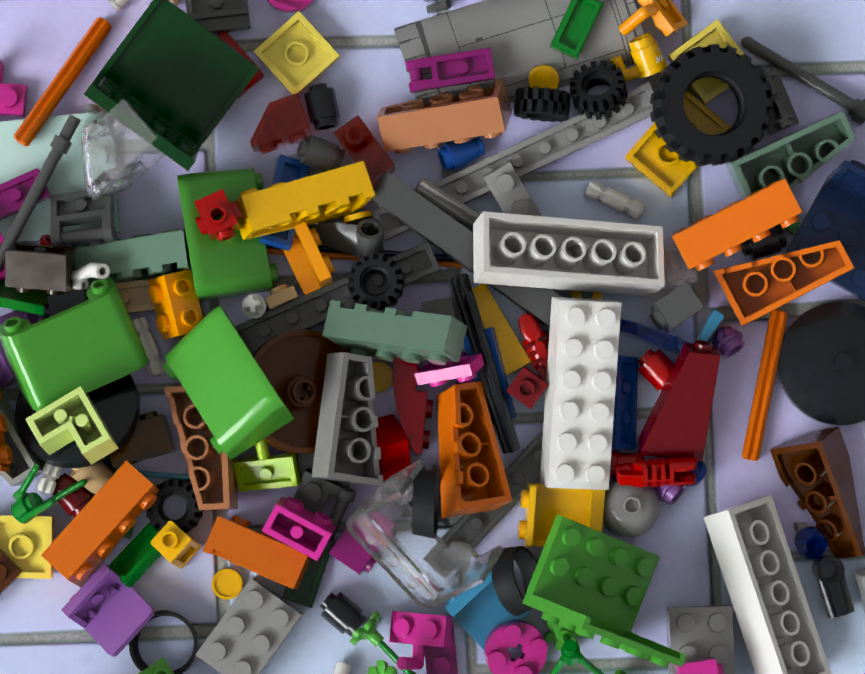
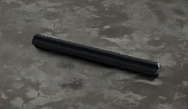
(488, 373)

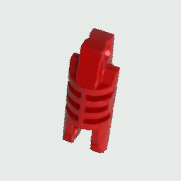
(534, 343)
(657, 472)

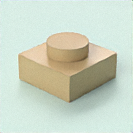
(281, 295)

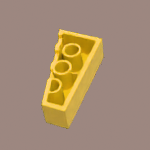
(308, 199)

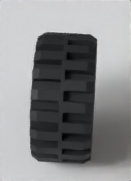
(749, 91)

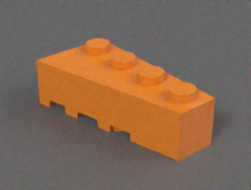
(737, 224)
(777, 280)
(468, 453)
(101, 524)

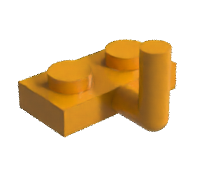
(664, 14)

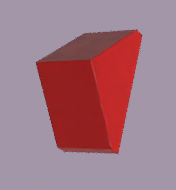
(393, 446)

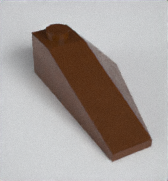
(822, 478)

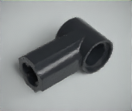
(833, 588)

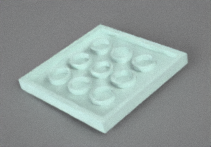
(66, 178)

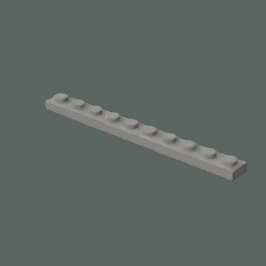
(536, 152)

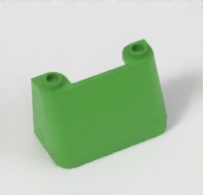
(228, 266)
(74, 347)
(226, 385)

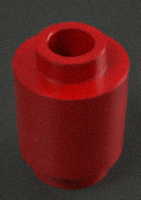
(655, 368)

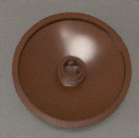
(296, 370)

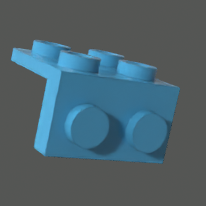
(480, 610)

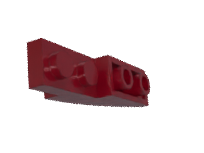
(411, 404)

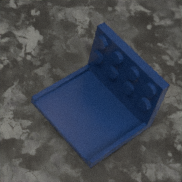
(836, 216)

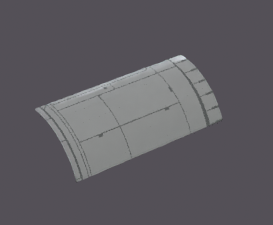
(518, 39)

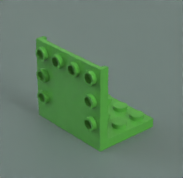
(596, 588)

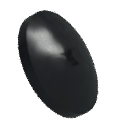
(825, 363)
(118, 407)

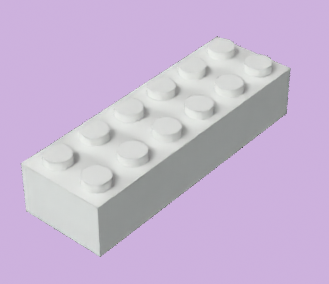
(568, 254)
(580, 393)
(766, 589)

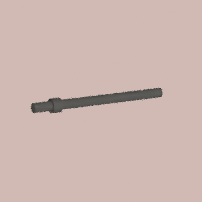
(60, 145)

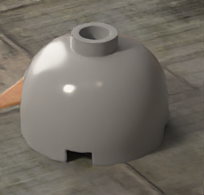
(630, 509)

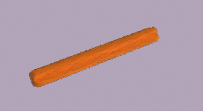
(62, 81)
(764, 385)

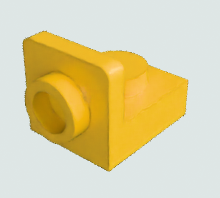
(175, 544)

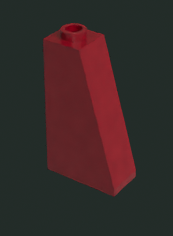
(683, 409)

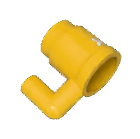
(646, 57)

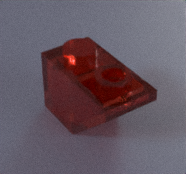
(281, 122)
(363, 146)

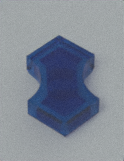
(645, 334)

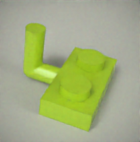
(266, 470)

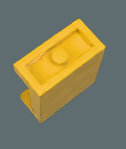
(543, 504)

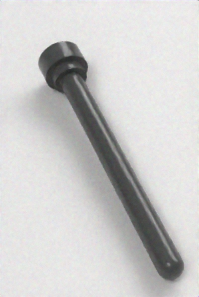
(855, 107)

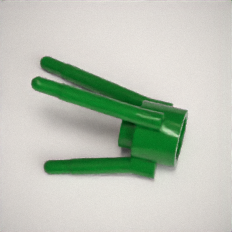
(31, 504)

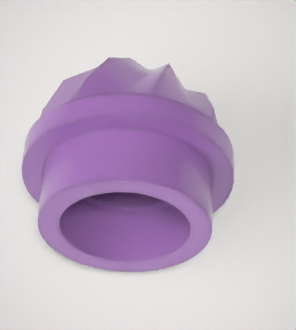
(728, 341)
(669, 493)

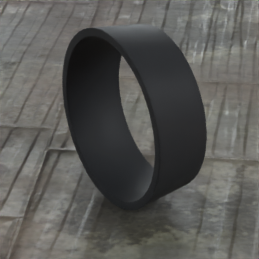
(426, 503)
(505, 581)
(133, 644)

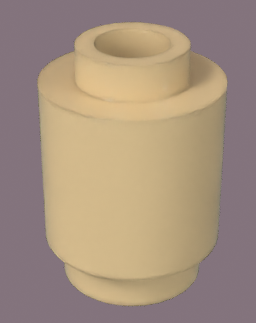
(95, 475)

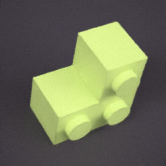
(69, 420)

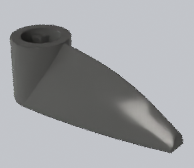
(352, 239)

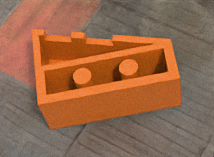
(256, 551)

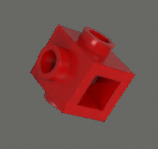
(213, 206)

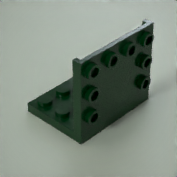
(174, 79)

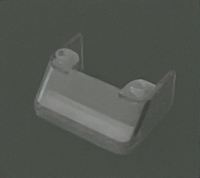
(117, 151)
(418, 564)

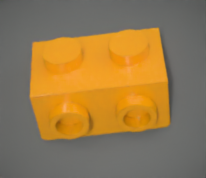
(306, 260)
(175, 303)

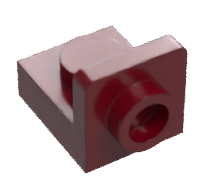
(527, 387)

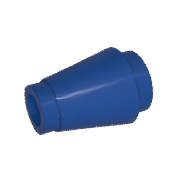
(454, 155)

